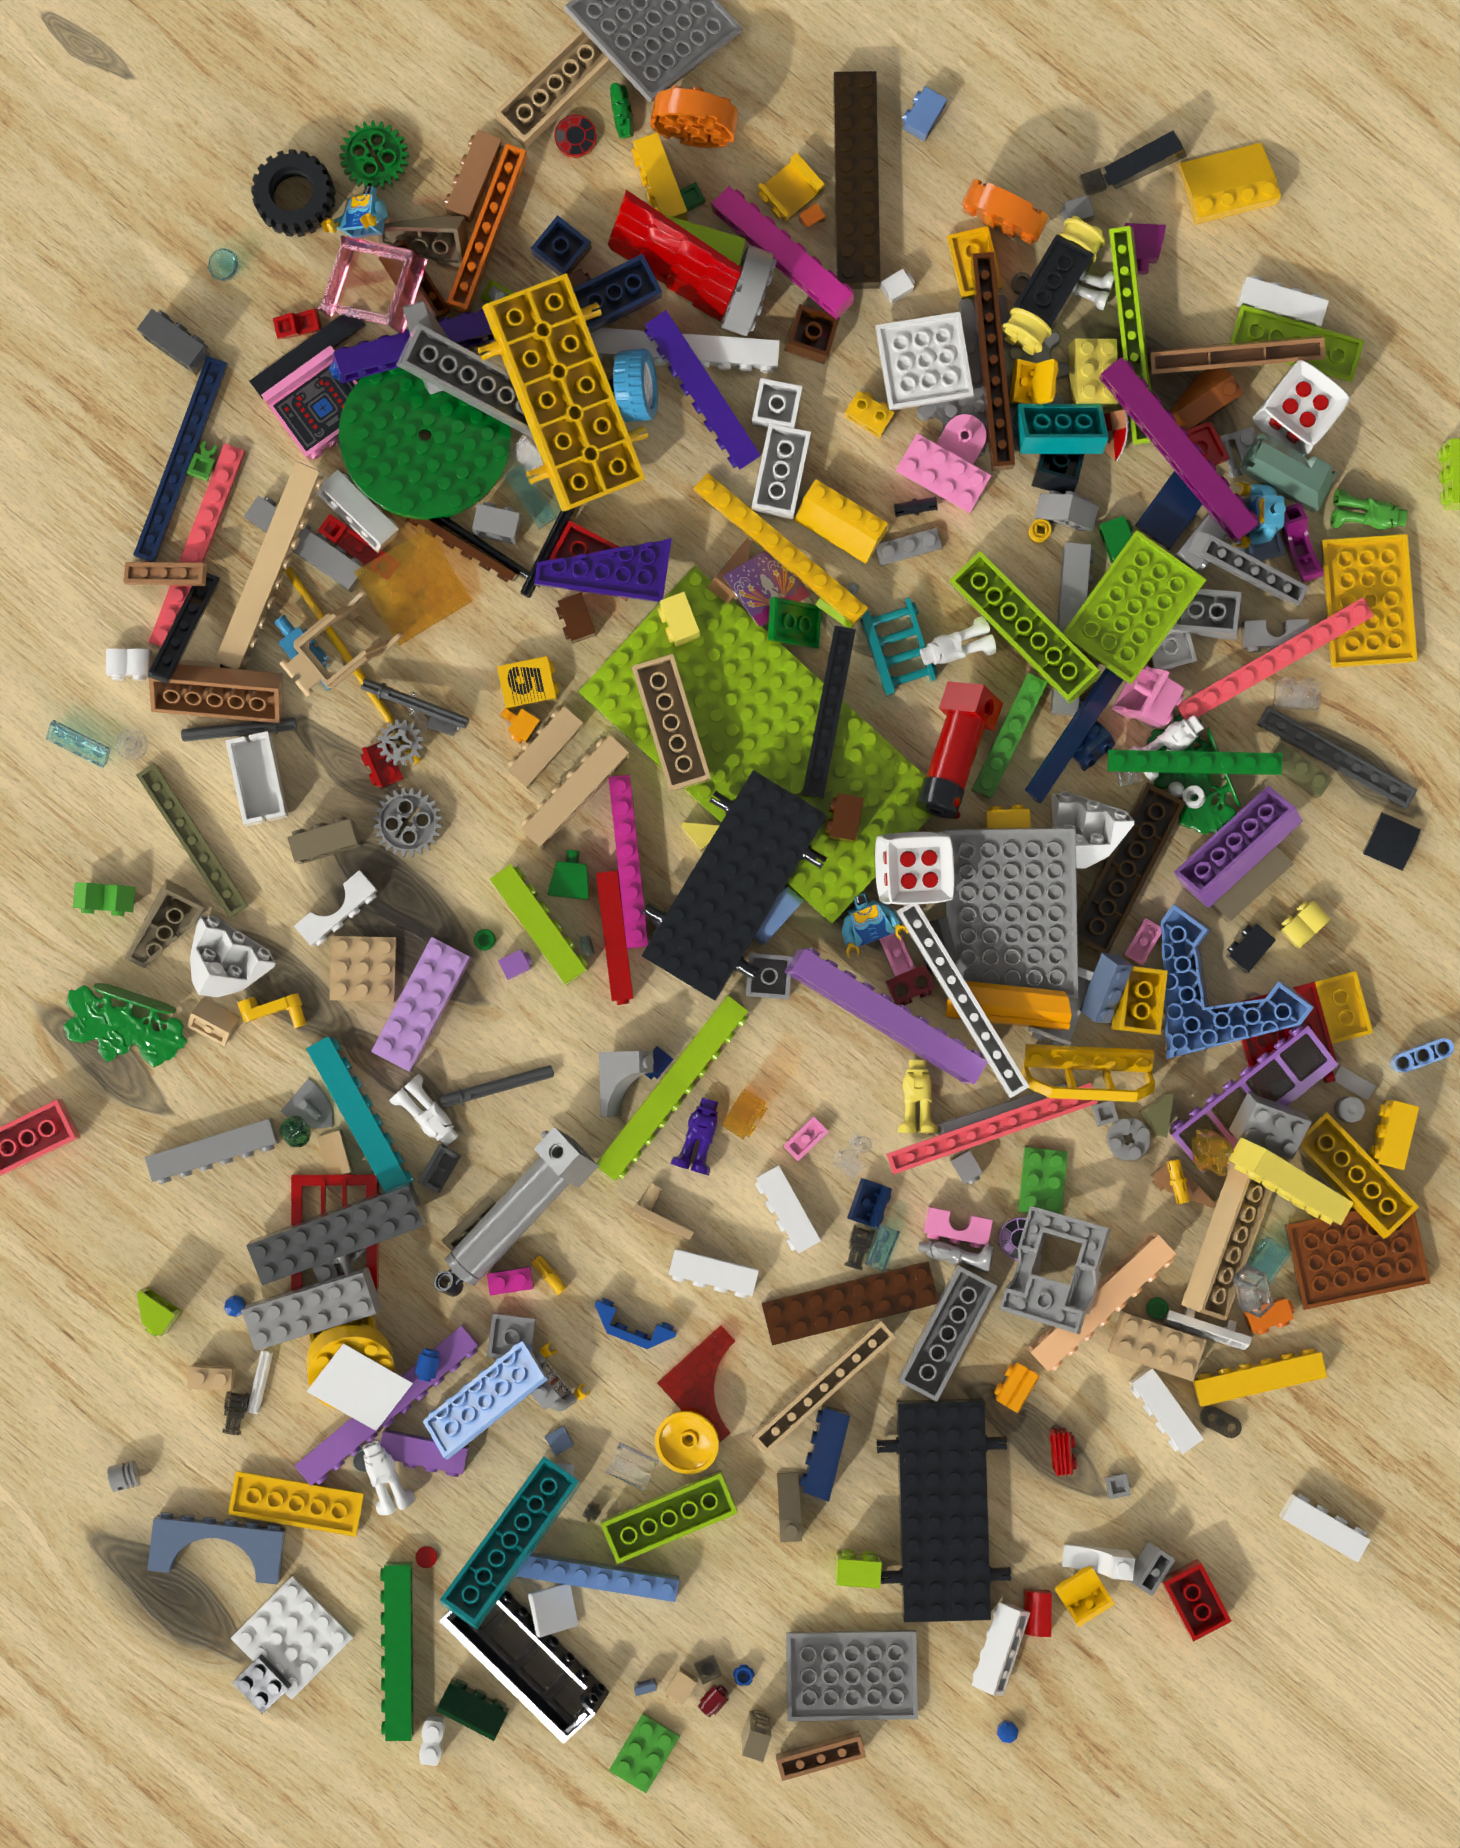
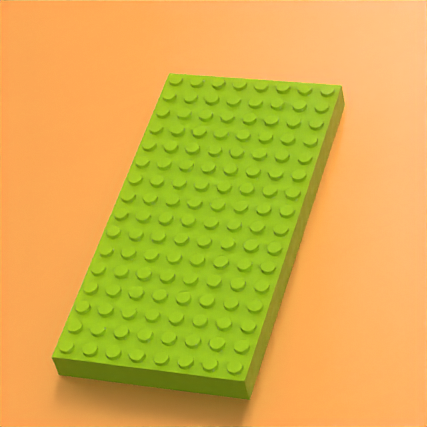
(760, 714)

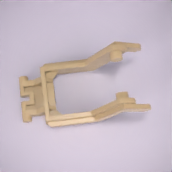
(310, 667)

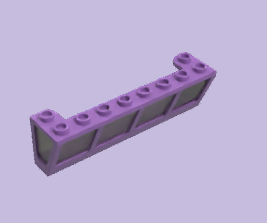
(1277, 1076)

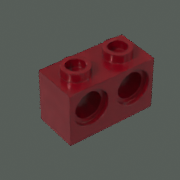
(908, 980)

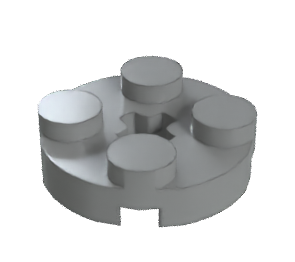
(1117, 1144)

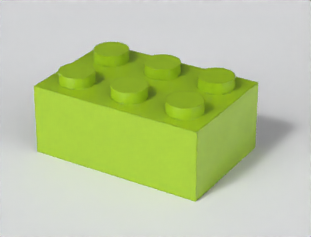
(1450, 474)

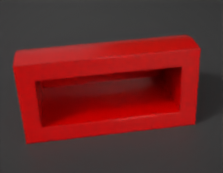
(1040, 1608)

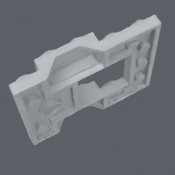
(1047, 1299)

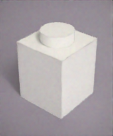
(897, 286)

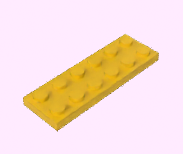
(296, 1503)

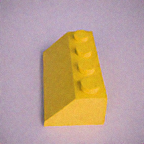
(841, 521)

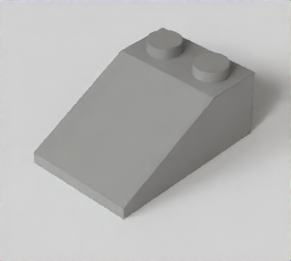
(1212, 614)

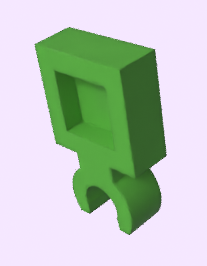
(202, 464)

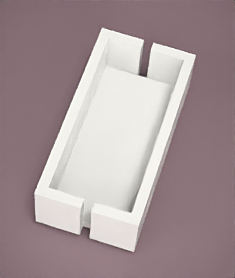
(257, 778)

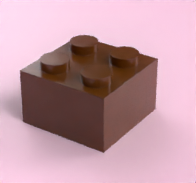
(811, 334)
(845, 818)

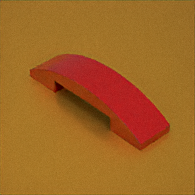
(348, 540)

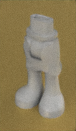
(952, 1254)

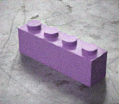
(423, 1452)

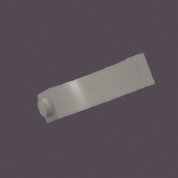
(617, 1074)

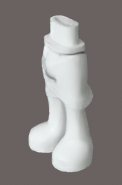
(1104, 283)
(949, 647)
(1176, 737)
(432, 1120)
(382, 1470)

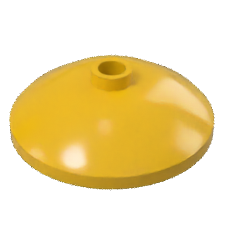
(684, 1454)

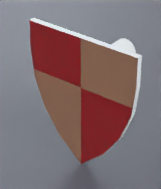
(1117, 429)

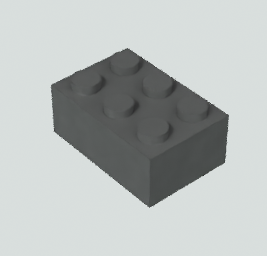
(174, 340)

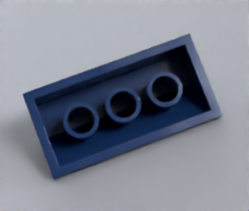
(826, 1452)

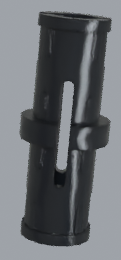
(915, 506)

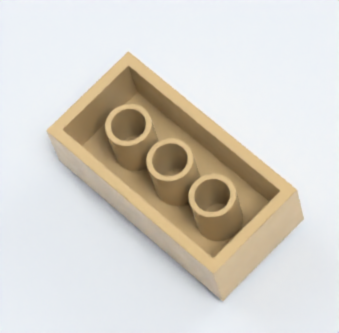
(1157, 1346)

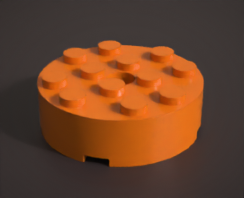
(694, 117)
(1005, 211)

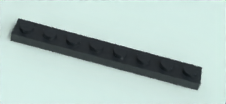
(829, 712)

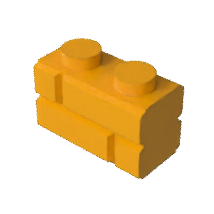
(1016, 1386)

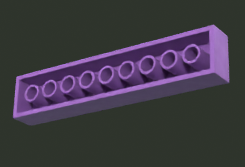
(886, 1016)

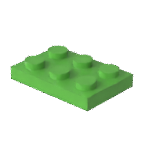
(1042, 1179)
(644, 1753)

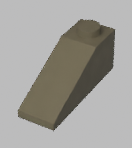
(789, 1507)

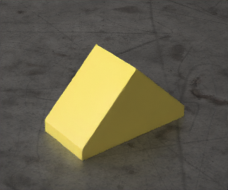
(700, 833)

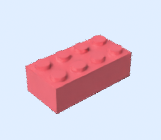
(35, 1135)

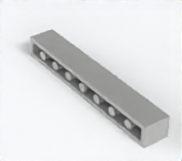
(1073, 593)

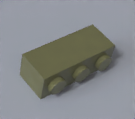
(1302, 771)

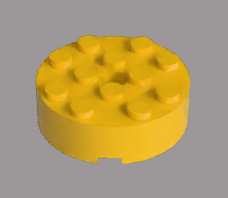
(360, 1338)

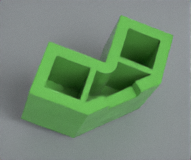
(103, 898)

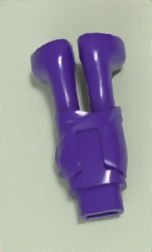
(702, 1127)

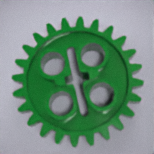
(390, 146)

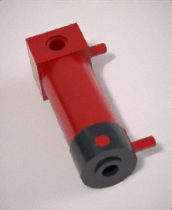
(968, 713)

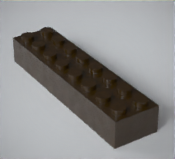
(1127, 869)

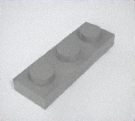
(908, 547)

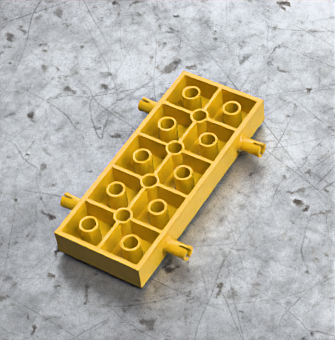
(563, 392)

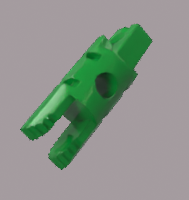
(621, 111)

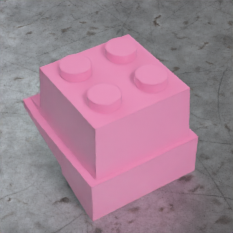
(1149, 698)

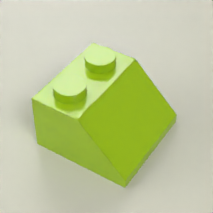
(156, 1312)

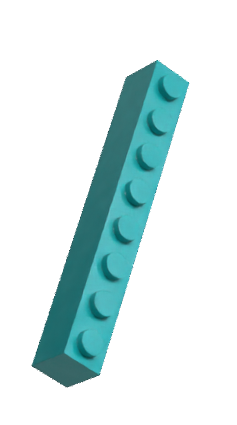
(358, 1113)

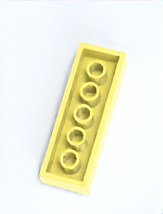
(1290, 1182)

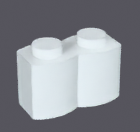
(128, 663)
(432, 1740)

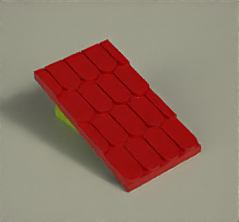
(683, 255)

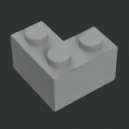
(1067, 510)

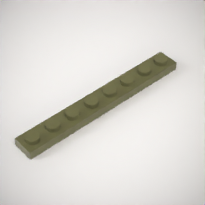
(192, 840)

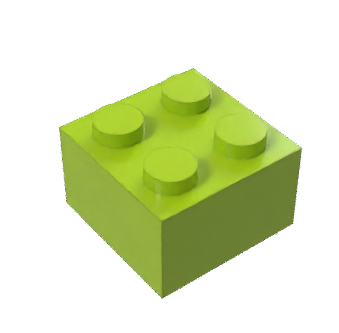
(858, 1569)

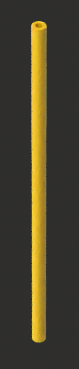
(342, 650)

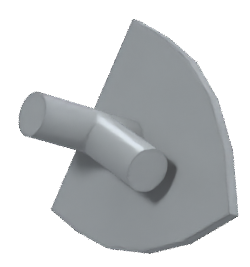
(311, 1105)

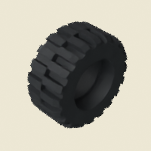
(289, 166)

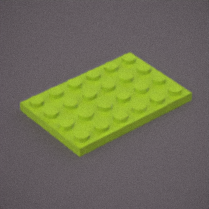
(1133, 607)

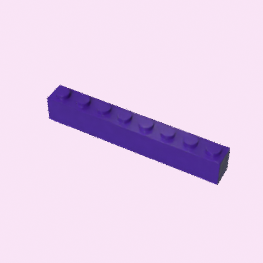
(383, 354)
(702, 389)

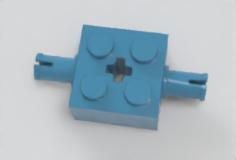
(291, 635)

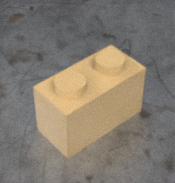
(211, 1377)

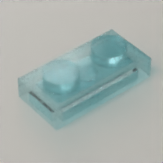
(882, 1247)

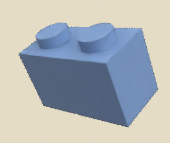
(924, 113)

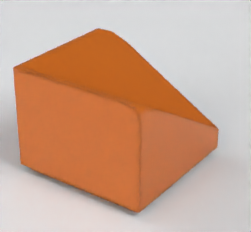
(811, 216)

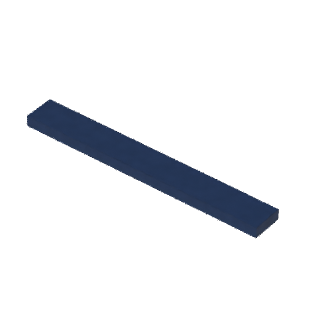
(1073, 735)

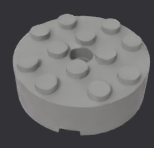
(749, 291)

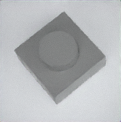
(1105, 1113)
(1117, 1485)

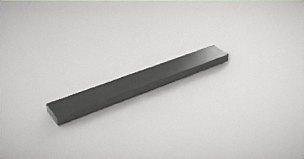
(1337, 757)

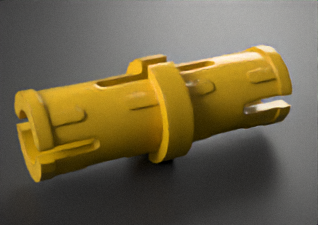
(1178, 1181)

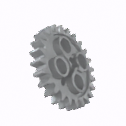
(423, 834)

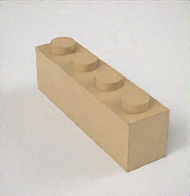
(545, 747)

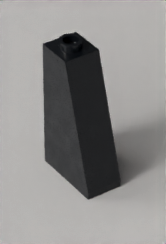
(1145, 160)

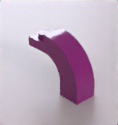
(1298, 543)

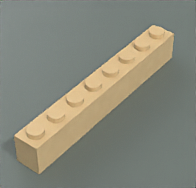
(823, 1386)

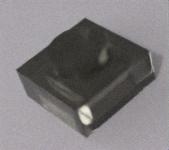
(1093, 182)
(708, 1669)

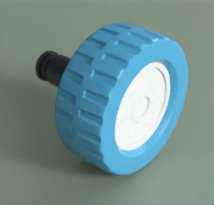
(635, 385)

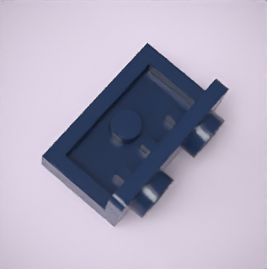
(1093, 746)
(869, 1203)

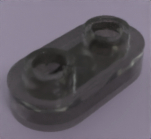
(1221, 1421)

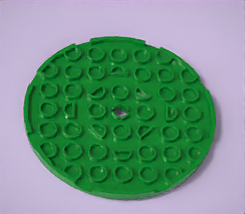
(414, 475)

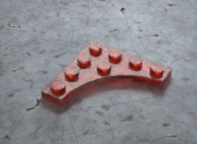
(693, 1379)

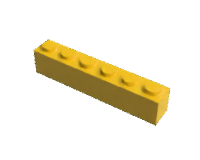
(1259, 1377)

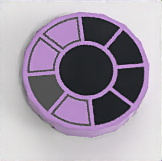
(1010, 1236)

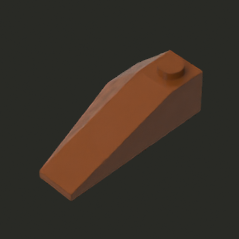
(1205, 397)

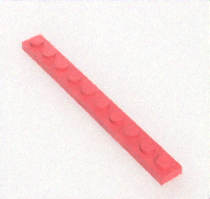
(201, 534)
(1275, 659)
(984, 1131)

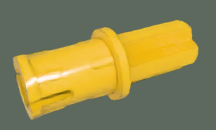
(549, 1275)

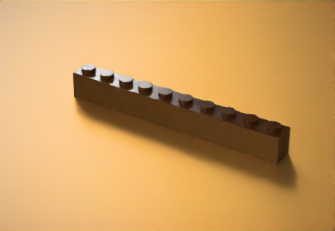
(992, 361)

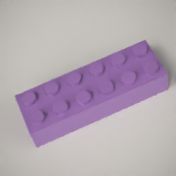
(1238, 846)

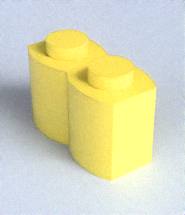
(1304, 924)

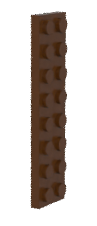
(850, 1303)

